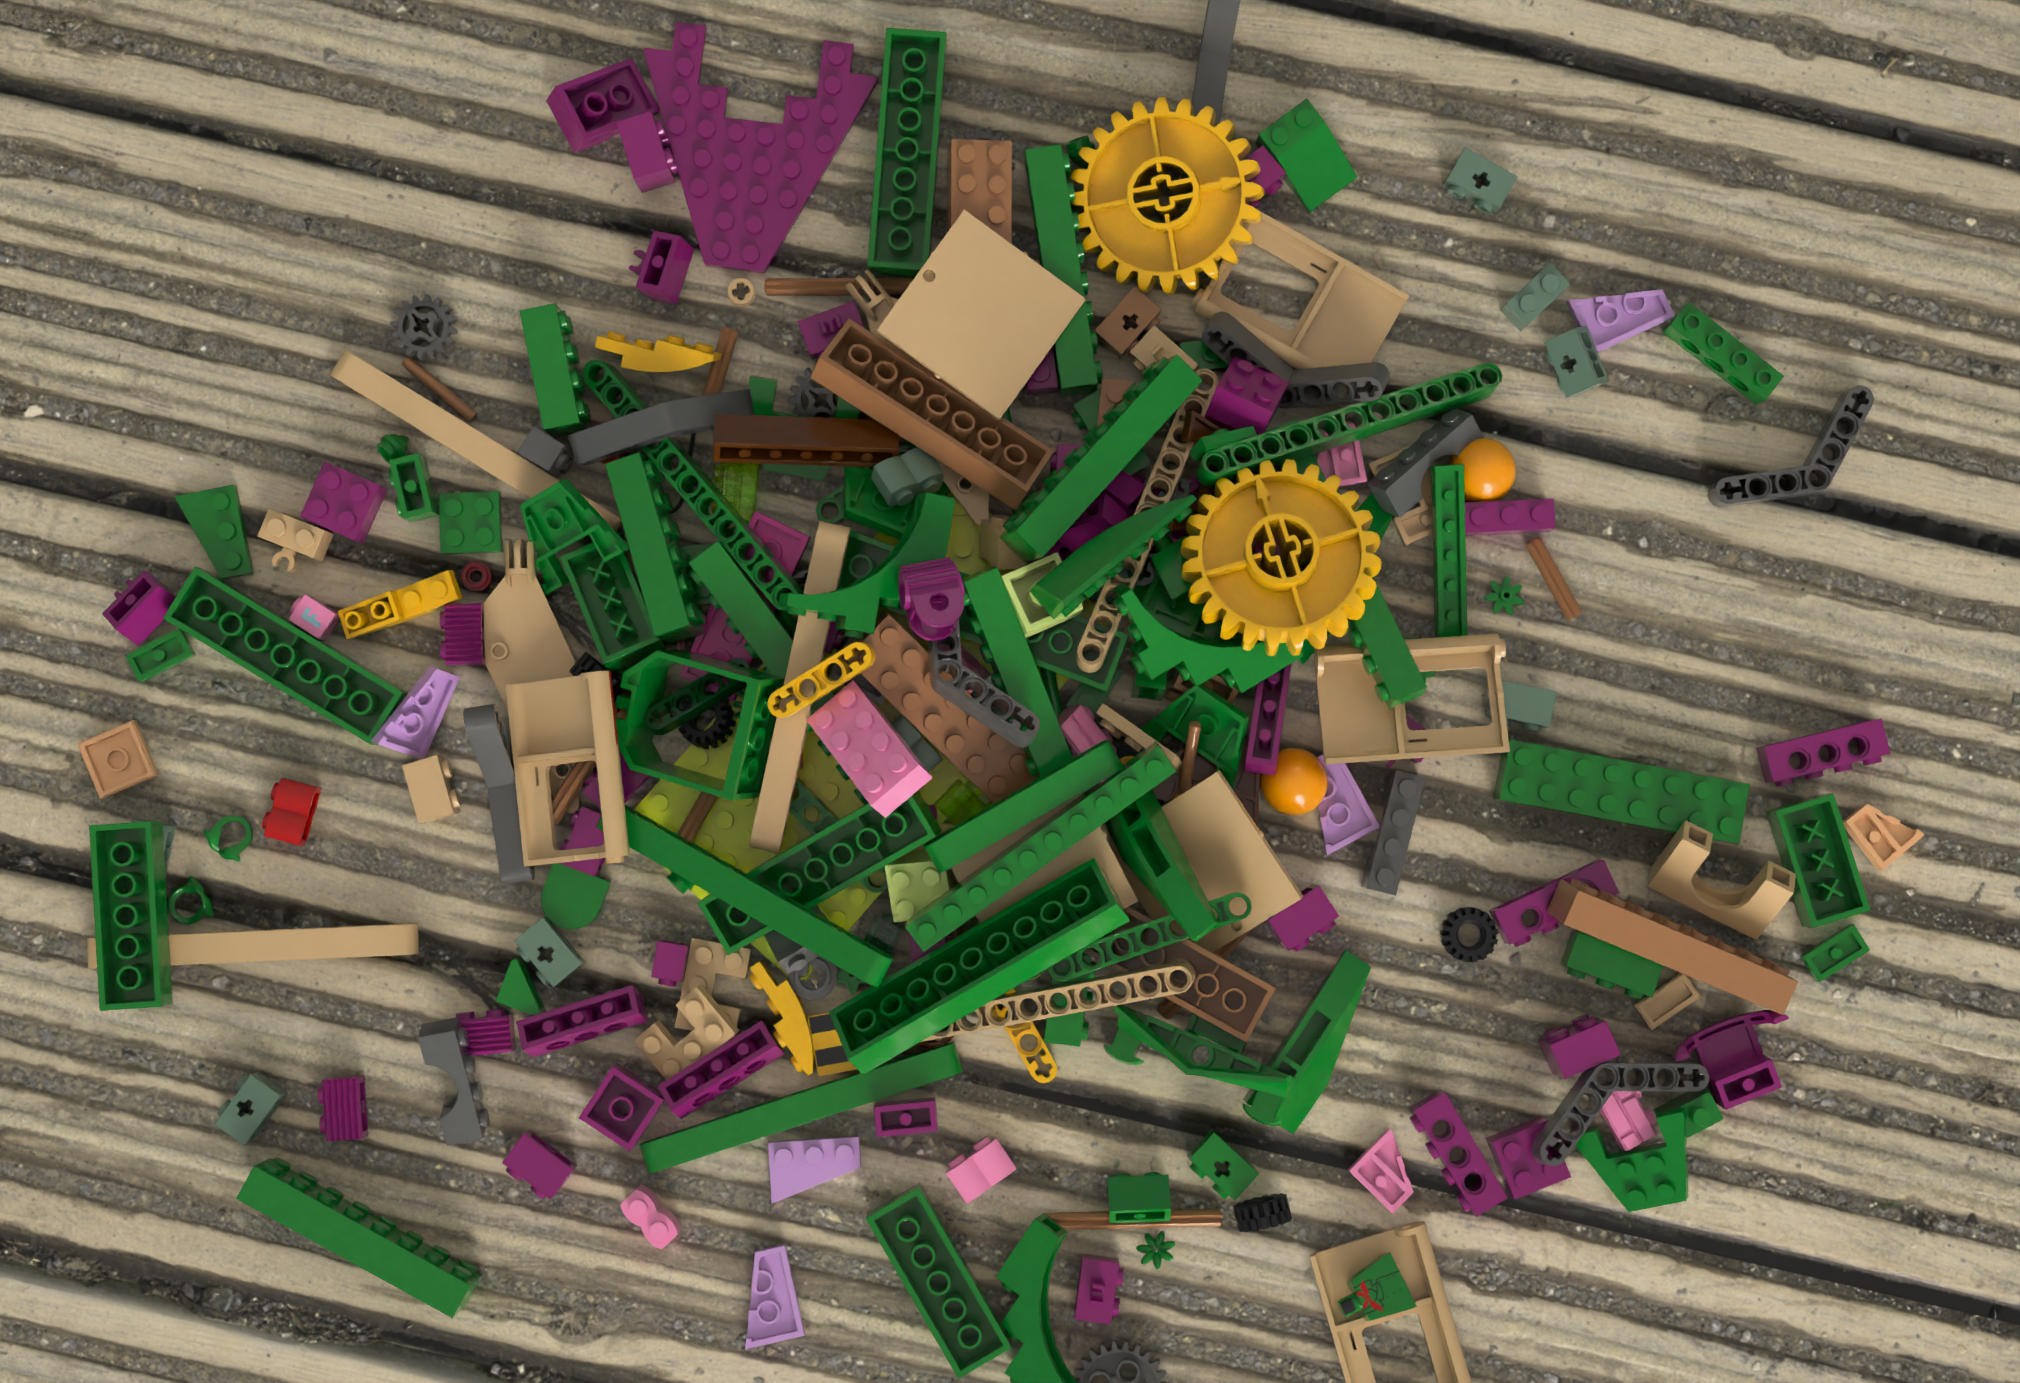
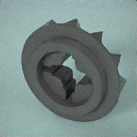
(825, 984)

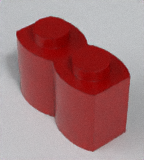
(291, 811)

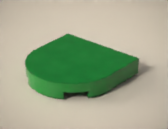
(572, 897)

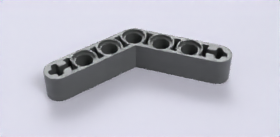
(1215, 55)
(1364, 380)
(656, 424)
(1815, 461)
(989, 695)
(495, 760)
(1598, 1095)

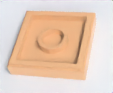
(118, 759)

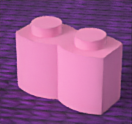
(980, 1169)
(645, 1210)

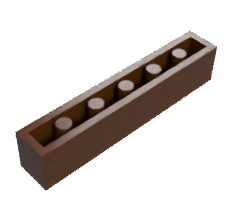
(802, 440)

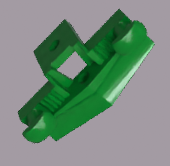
(1223, 1063)

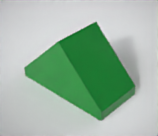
(519, 990)

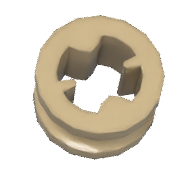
(733, 287)

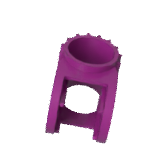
(931, 587)

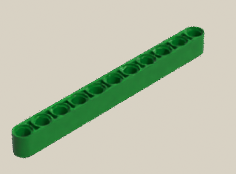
(1360, 414)
(703, 495)
(755, 898)
(801, 1107)

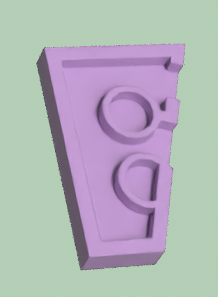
(1620, 316)
(419, 714)
(1344, 809)
(809, 1162)
(774, 1301)

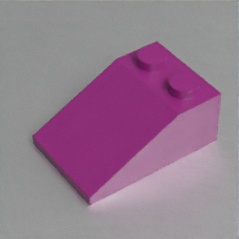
(595, 102)

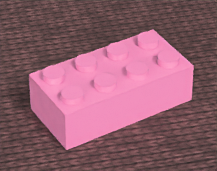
(869, 749)

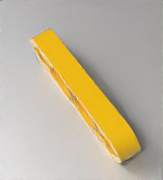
(822, 681)
(1016, 1032)

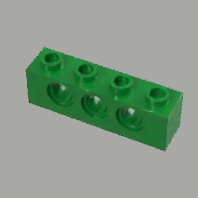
(1722, 353)

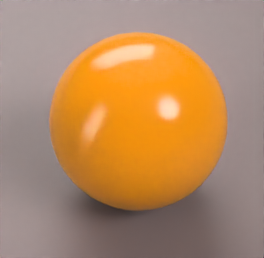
(1487, 470)
(1298, 782)

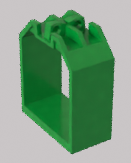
(751, 739)

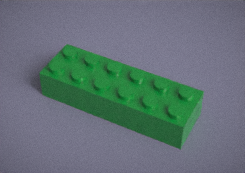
(656, 548)
(130, 915)
(939, 1280)

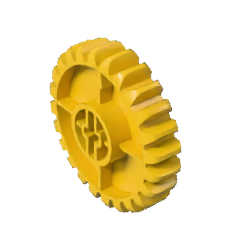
(1216, 206)
(1308, 524)

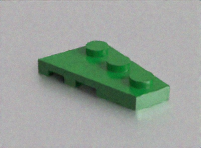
(220, 528)

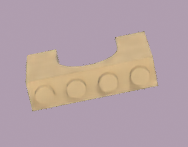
(1745, 909)

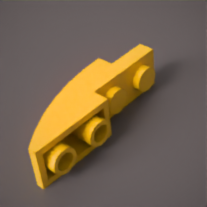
(667, 356)
(400, 605)
(794, 1027)

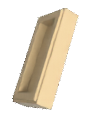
(1667, 1000)

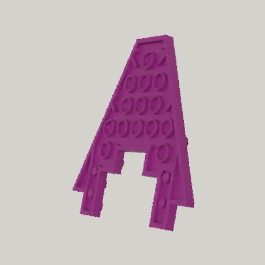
(743, 175)

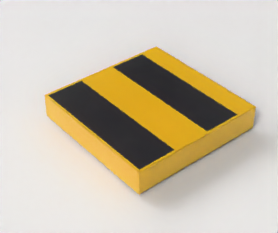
(827, 1046)

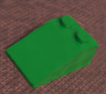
(1308, 155)

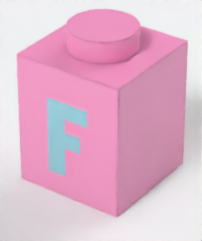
(314, 617)

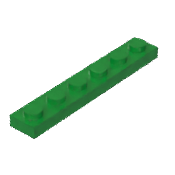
(1449, 550)

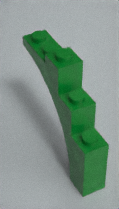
(857, 604)
(1195, 658)
(1028, 1320)

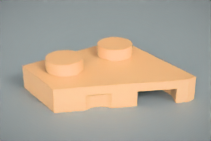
(1880, 836)

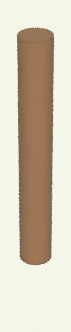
(439, 389)
(1189, 756)

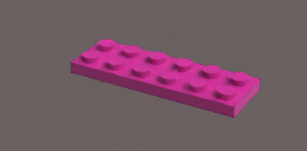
(719, 638)

